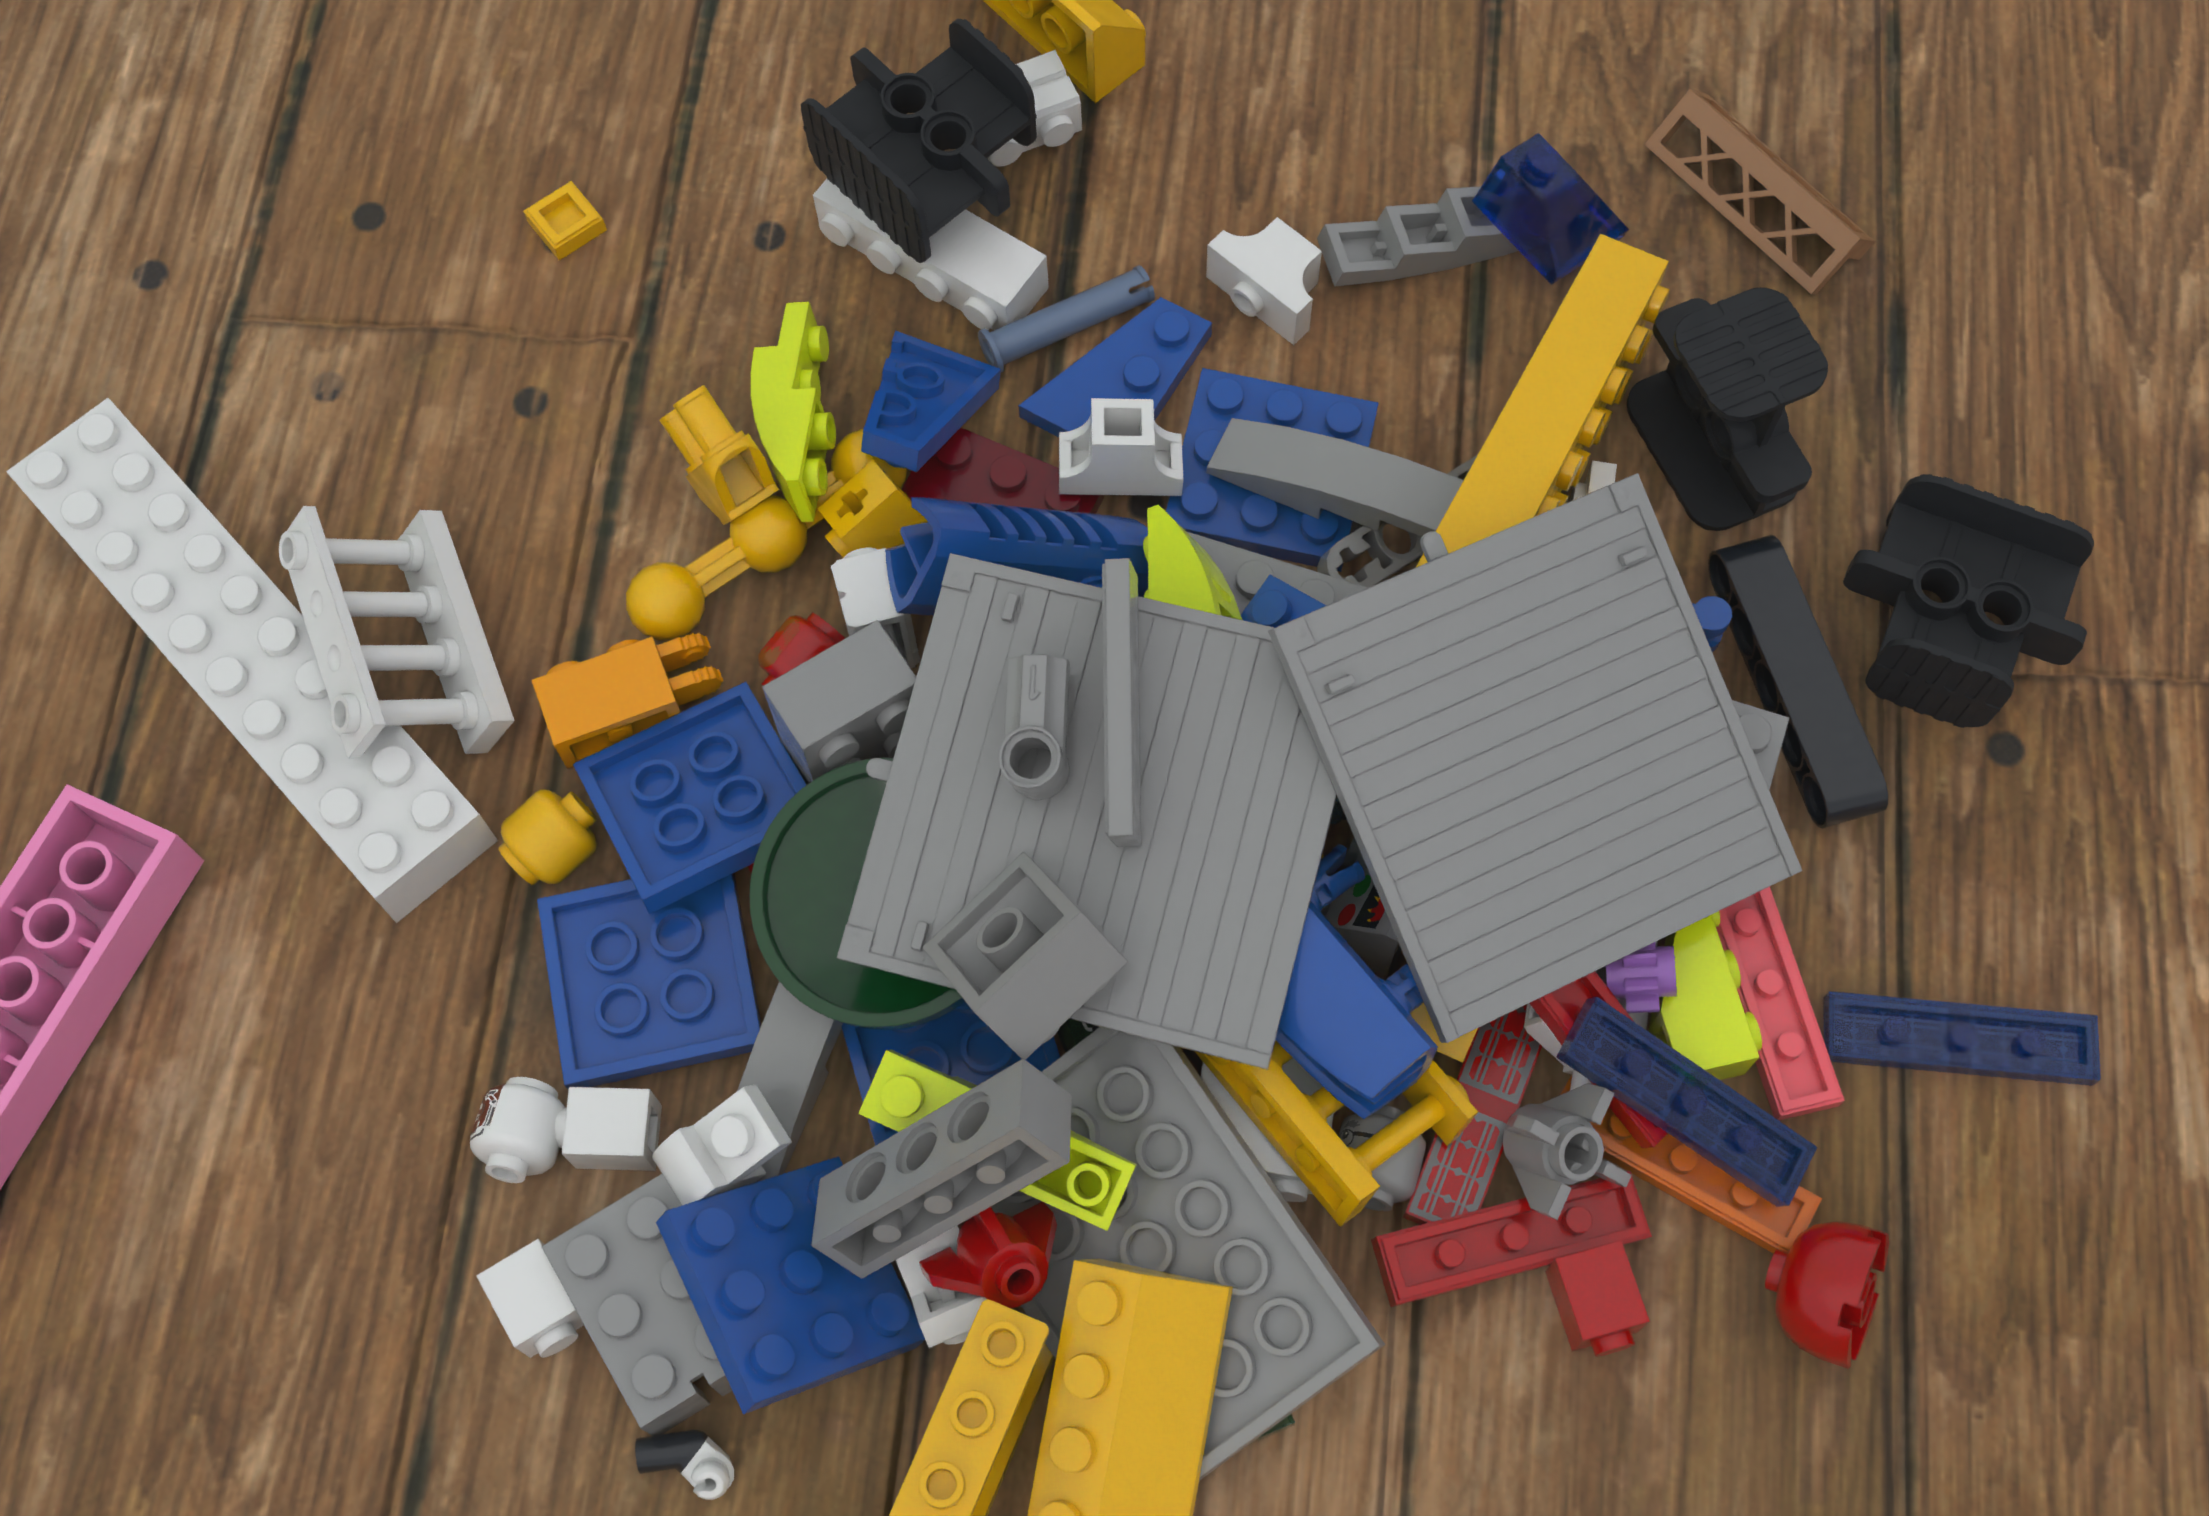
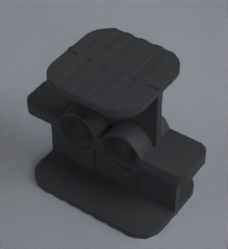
(897, 160)
(1721, 404)
(1978, 559)

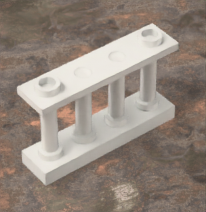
(438, 601)

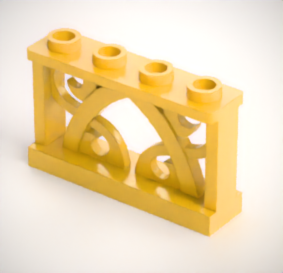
(978, 1416)

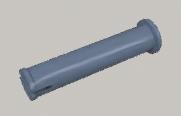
(1065, 318)

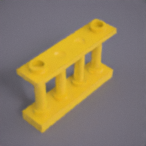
(1300, 1132)

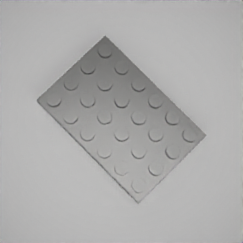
(1204, 1214)

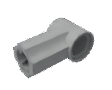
(1035, 720)

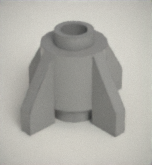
(1558, 1147)

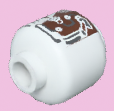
(517, 1129)

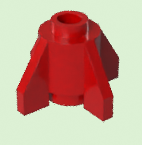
(997, 1256)

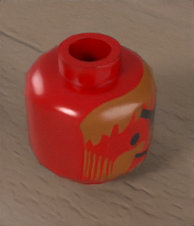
(796, 643)

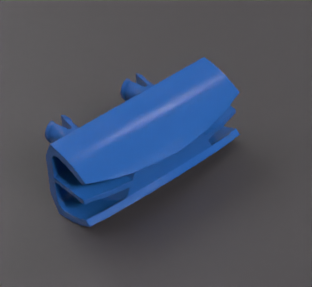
(1018, 537)
(1344, 1019)

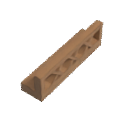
(1774, 174)

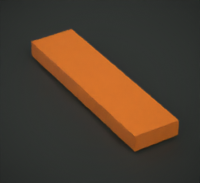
(1706, 1187)

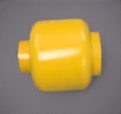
(548, 837)

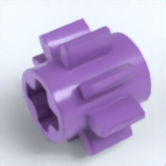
(1643, 978)

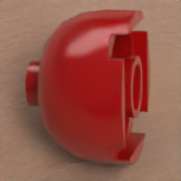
(1828, 1288)

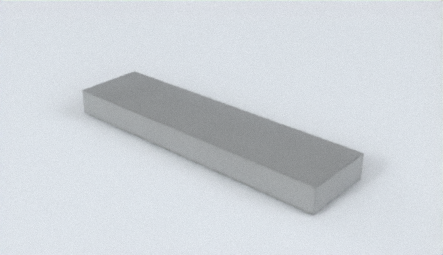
(1121, 703)

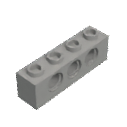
(943, 1169)

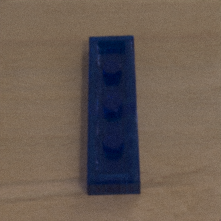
(1962, 1038)
(1687, 1102)

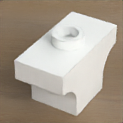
(1268, 276)
(1120, 452)

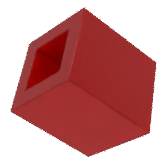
(1598, 1298)

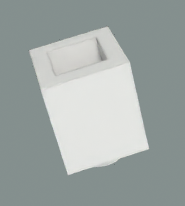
(609, 1128)
(531, 1302)

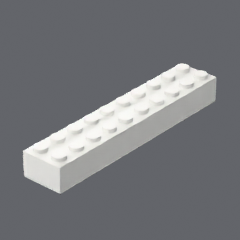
(249, 657)

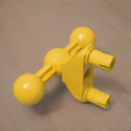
(738, 489)

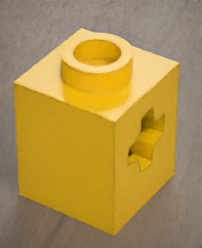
(868, 512)

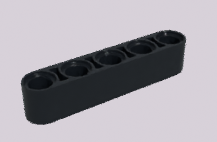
(1799, 681)

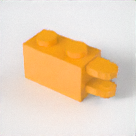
(621, 692)

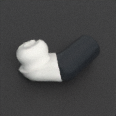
(693, 1455)

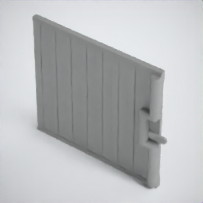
(1535, 754)
(1226, 808)

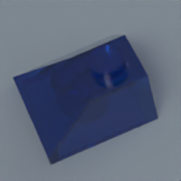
(1546, 208)

